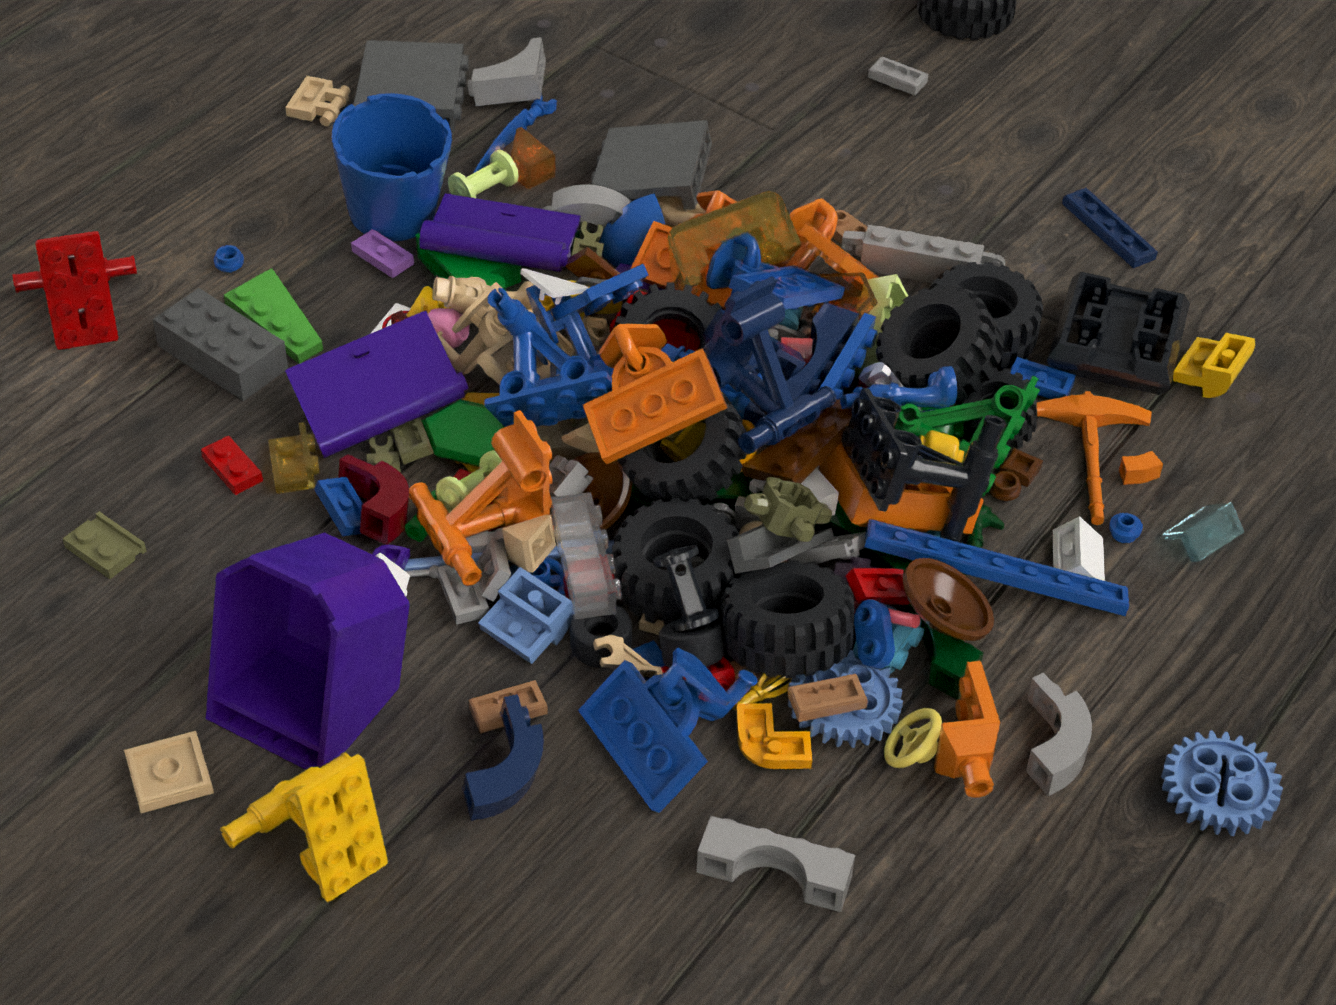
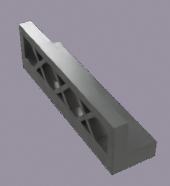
(764, 549)

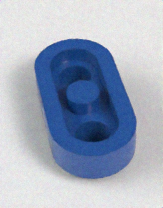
(874, 631)

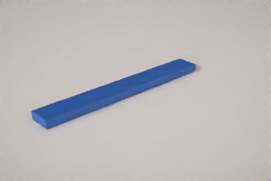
(998, 567)

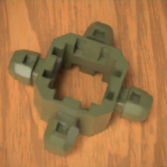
(788, 509)

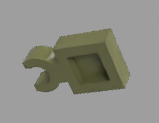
(588, 240)
(383, 453)

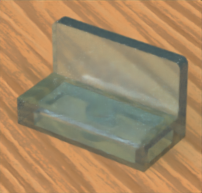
(1207, 530)

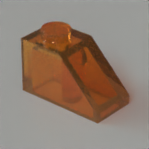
(532, 159)

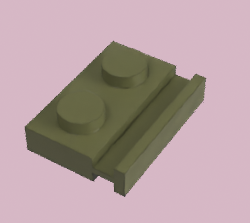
(104, 545)

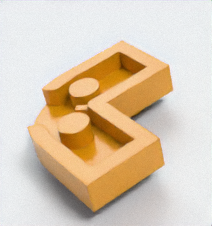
(770, 748)

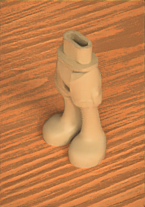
(463, 292)

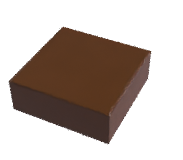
(1023, 466)

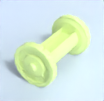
(501, 165)
(453, 491)

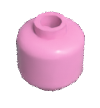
(443, 320)

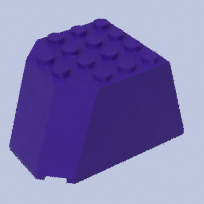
(305, 647)

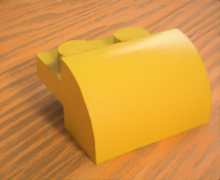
(1214, 363)

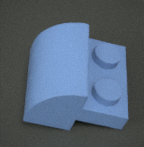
(528, 616)

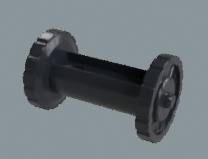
(686, 589)

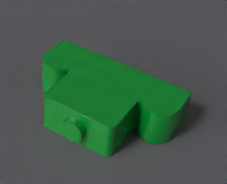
(448, 265)

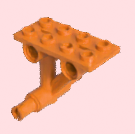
(517, 483)

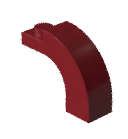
(387, 496)

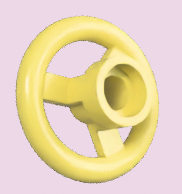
(919, 743)

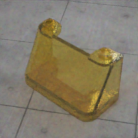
(696, 240)

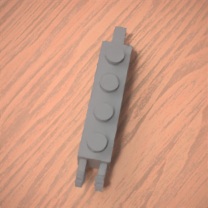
(911, 253)

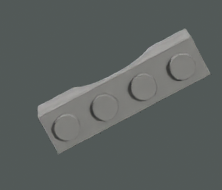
(734, 848)

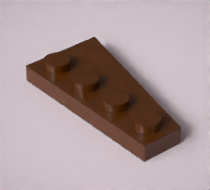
(802, 452)

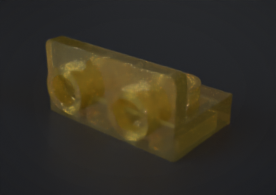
(292, 461)

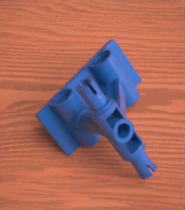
(545, 399)

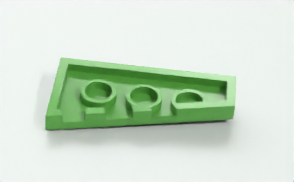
(274, 309)

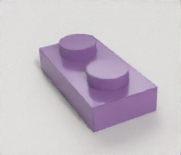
(382, 253)

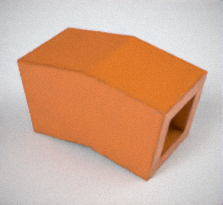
(1140, 468)

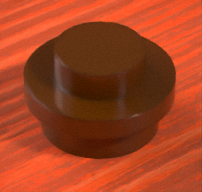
(1006, 486)

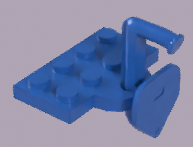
(741, 267)
(590, 302)
(651, 721)

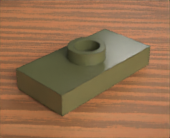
(412, 441)

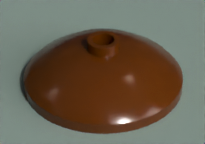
(608, 488)
(947, 600)

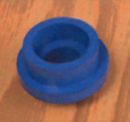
(228, 258)
(1125, 527)

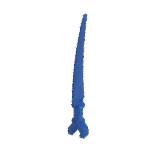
(523, 119)

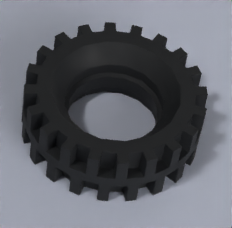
(670, 305)

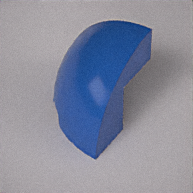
(629, 231)

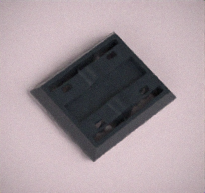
(1119, 334)

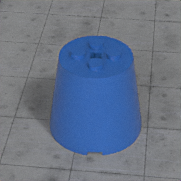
(391, 163)

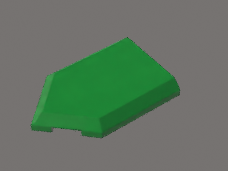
(461, 431)

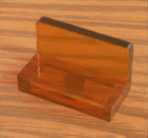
(857, 293)

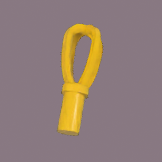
(761, 690)

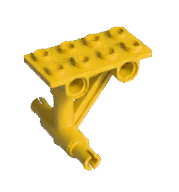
(334, 812)

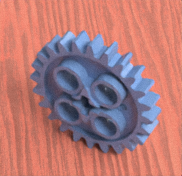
(882, 707)
(1248, 783)

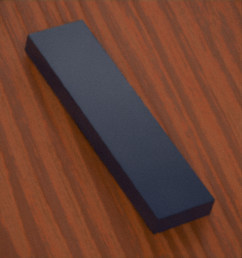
(1109, 228)

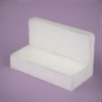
(1078, 549)

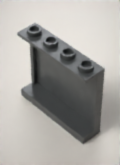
(418, 70)
(656, 160)

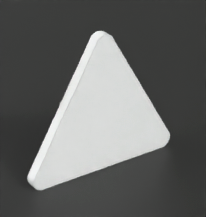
(552, 286)

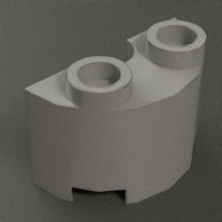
(568, 477)

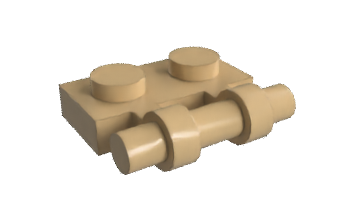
(311, 98)

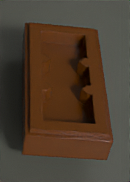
(589, 264)

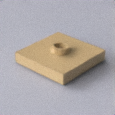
(168, 771)

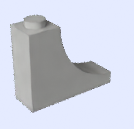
(511, 80)

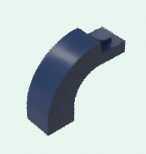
(502, 786)

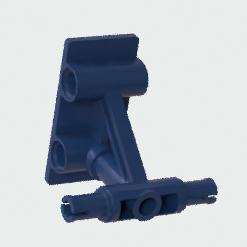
(741, 347)

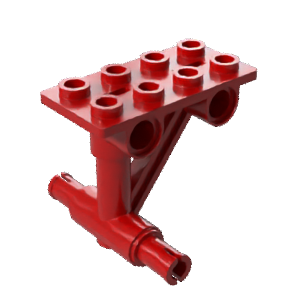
(77, 287)

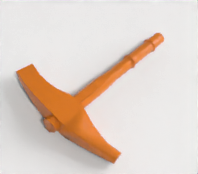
(1090, 414)

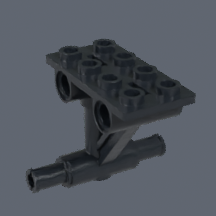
(895, 457)

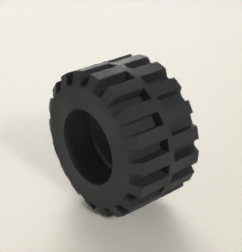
(989, 389)

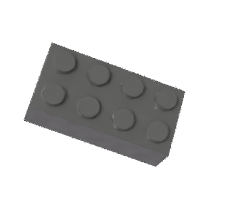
(220, 344)

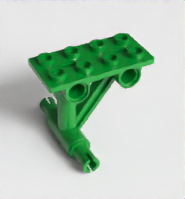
(1017, 398)

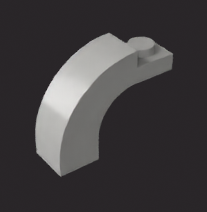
(592, 202)
(1062, 757)

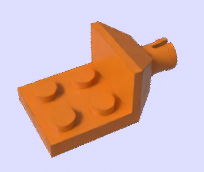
(969, 745)

